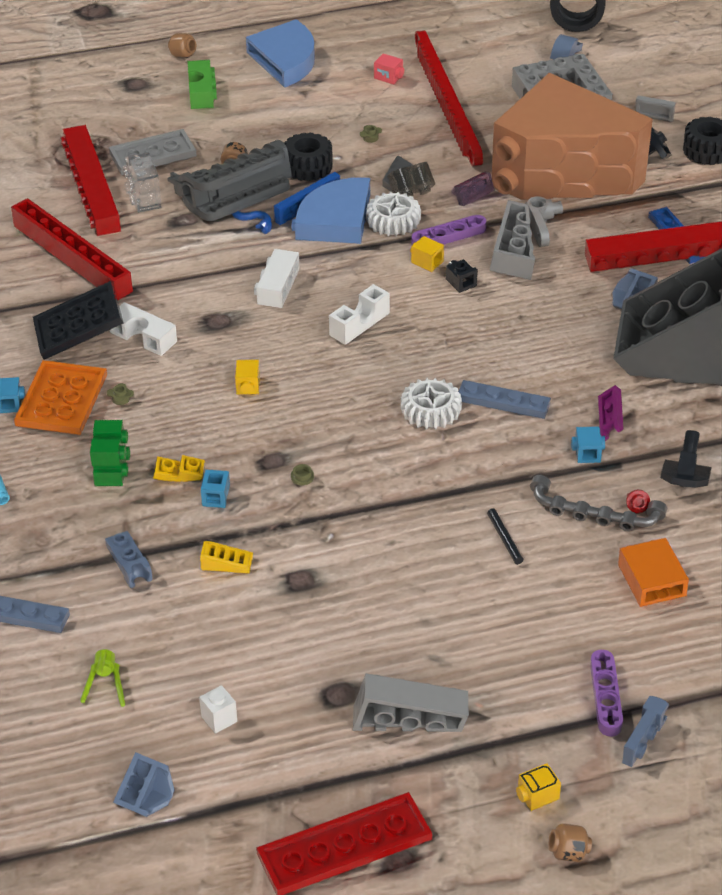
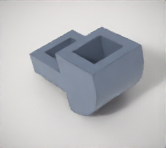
(565, 47)

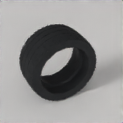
(577, 21)

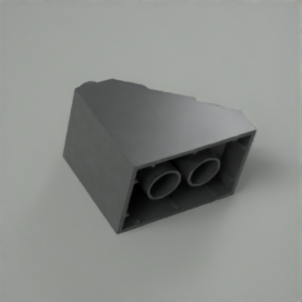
(675, 326)

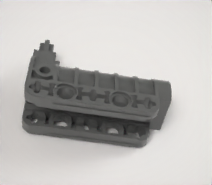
(235, 182)

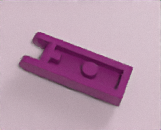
(610, 411)

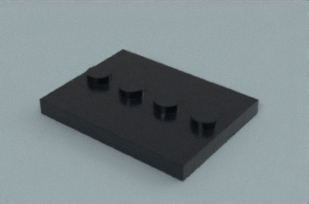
(77, 320)

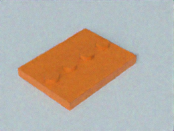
(61, 397)

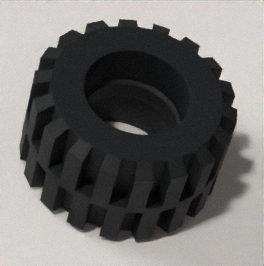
(704, 140)
(309, 156)

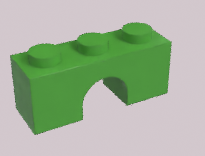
(201, 84)

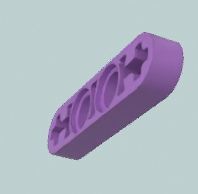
(470, 227)
(606, 692)

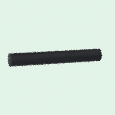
(505, 536)

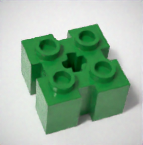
(109, 452)

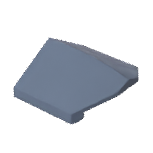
(630, 285)
(145, 786)

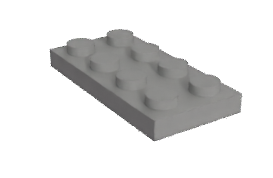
(162, 149)

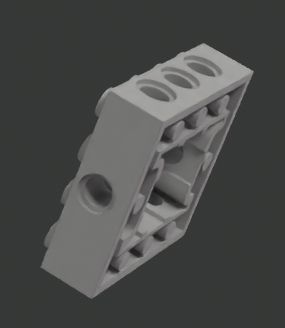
(572, 68)

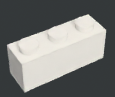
(277, 278)

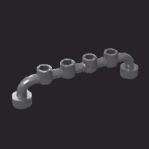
(541, 484)

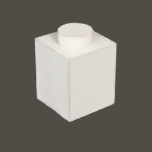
(218, 709)

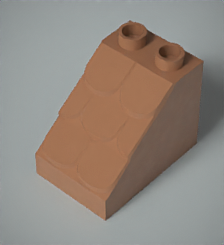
(569, 144)

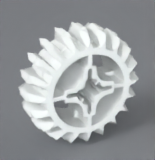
(393, 214)
(431, 403)

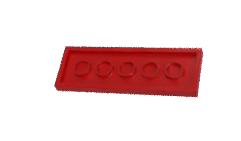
(343, 844)

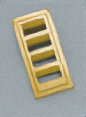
(212, 560)

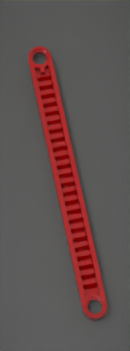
(447, 99)

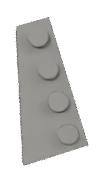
(514, 245)
(409, 705)

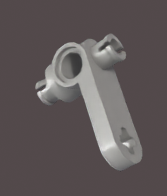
(541, 211)

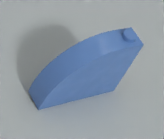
(284, 51)
(334, 212)

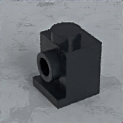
(457, 271)

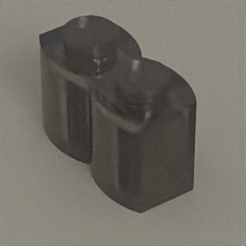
(412, 179)

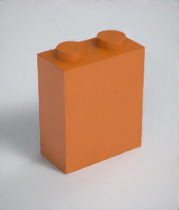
(653, 572)

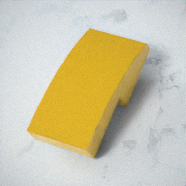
(180, 471)

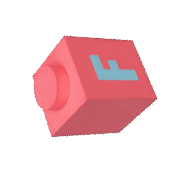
(388, 69)

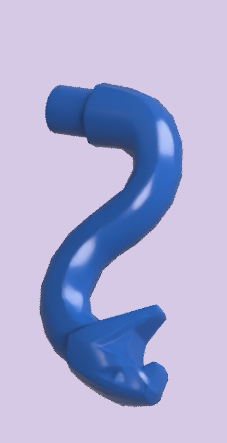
(265, 224)

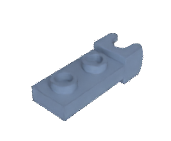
(128, 558)
(651, 722)

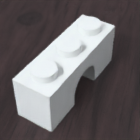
(348, 323)
(156, 333)

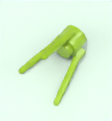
(104, 665)

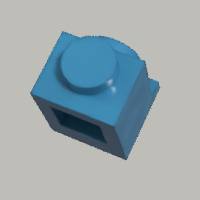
(215, 488)

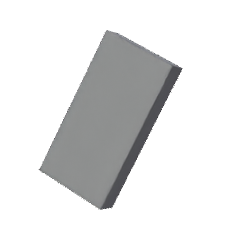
(655, 108)

